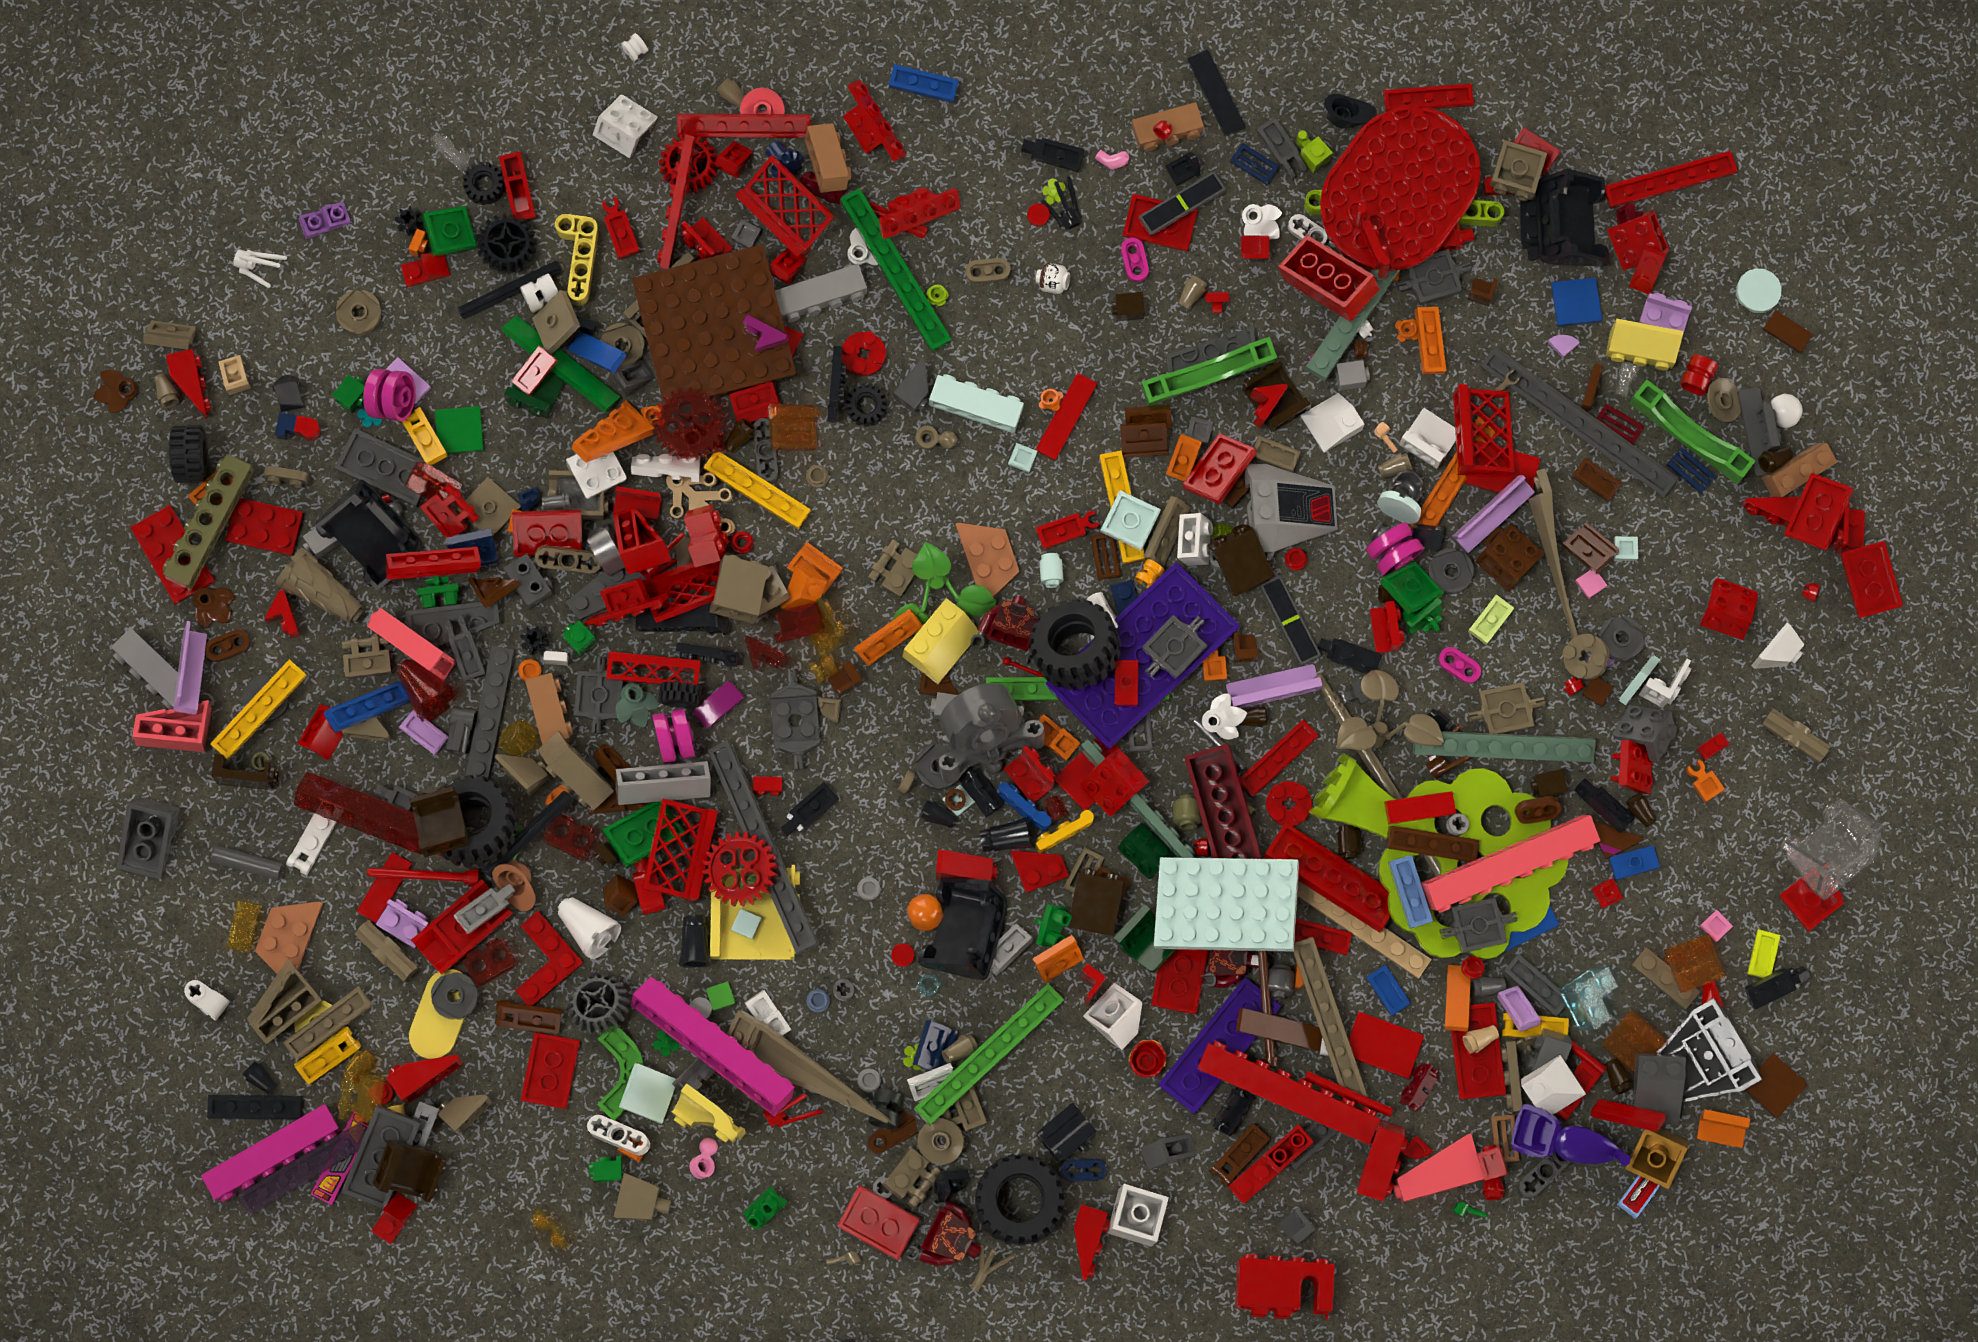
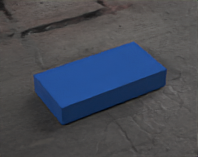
(1388, 990)

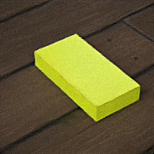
(1763, 954)

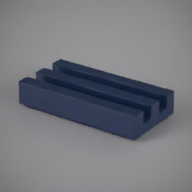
(1250, 171)
(1697, 464)

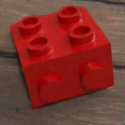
(1729, 609)
(1114, 782)

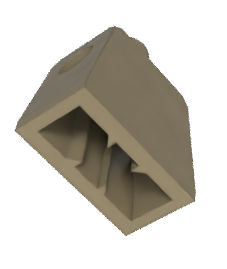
(639, 1200)

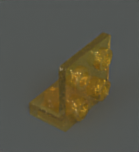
(831, 636)

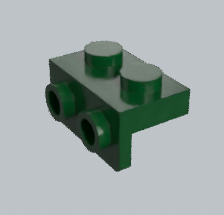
(1144, 850)

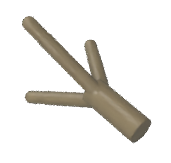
(984, 1269)

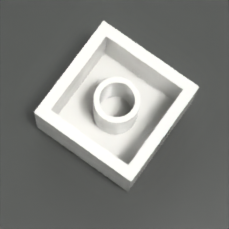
(1137, 1215)

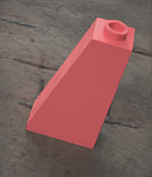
(411, 643)
(1445, 1171)

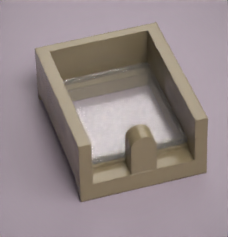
(591, 508)

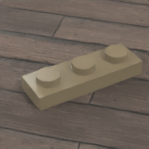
(1166, 531)
(1662, 977)
(1511, 1077)

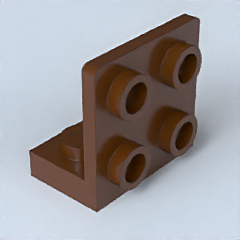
(1509, 557)

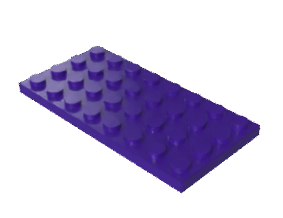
(1169, 595)

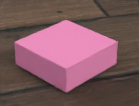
(1590, 583)
(1716, 925)

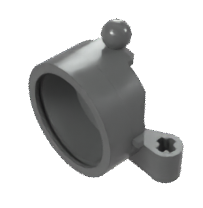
(982, 729)

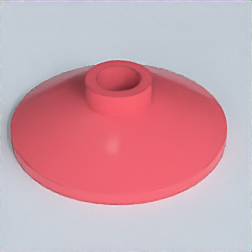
(760, 96)

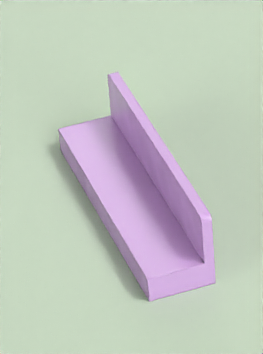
(1493, 513)
(190, 671)
(1274, 686)

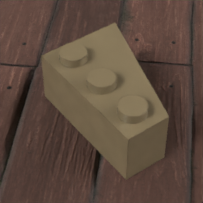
(282, 1003)

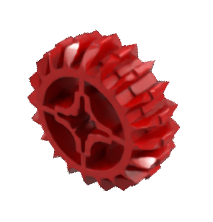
(697, 179)

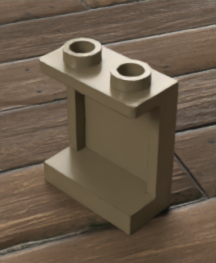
(739, 589)

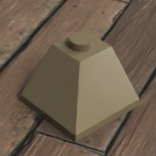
(524, 772)
(463, 1111)

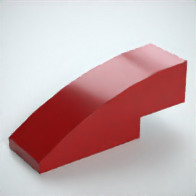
(517, 186)

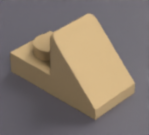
(234, 375)

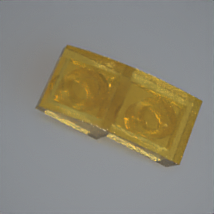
(243, 926)
(546, 1224)

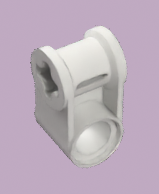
(209, 1001)

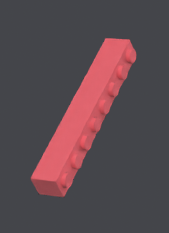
(1510, 862)

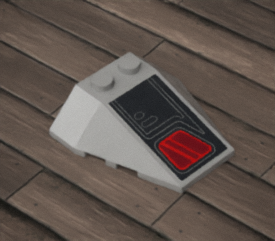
(1288, 506)

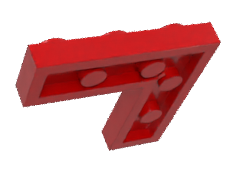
(561, 964)

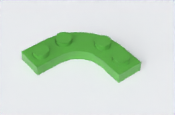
(627, 1055)

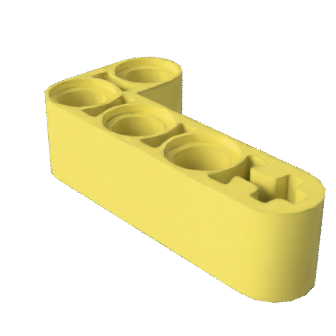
(579, 261)

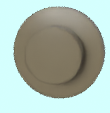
(817, 476)

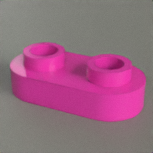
(1135, 260)
(1460, 664)

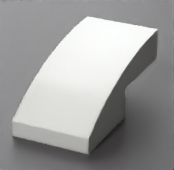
(764, 1010)

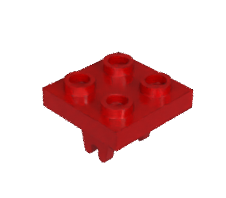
(1634, 767)

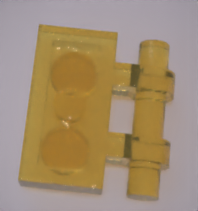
(369, 1095)

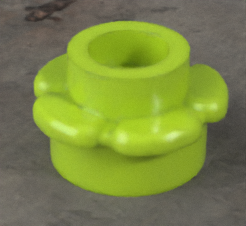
(937, 289)

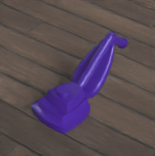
(1540, 1134)

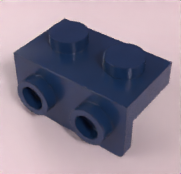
(482, 539)

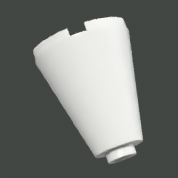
(588, 926)

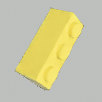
(1644, 344)
(941, 641)

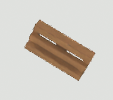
(1494, 1119)

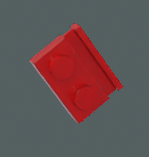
(753, 402)

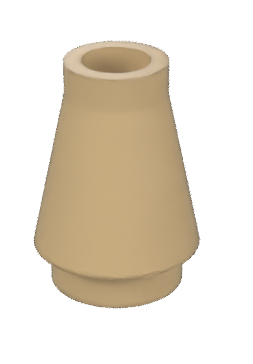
(1480, 1038)

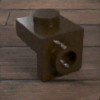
(606, 854)

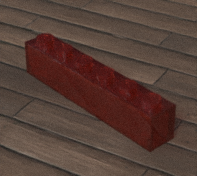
(358, 811)

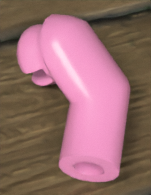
(1114, 161)

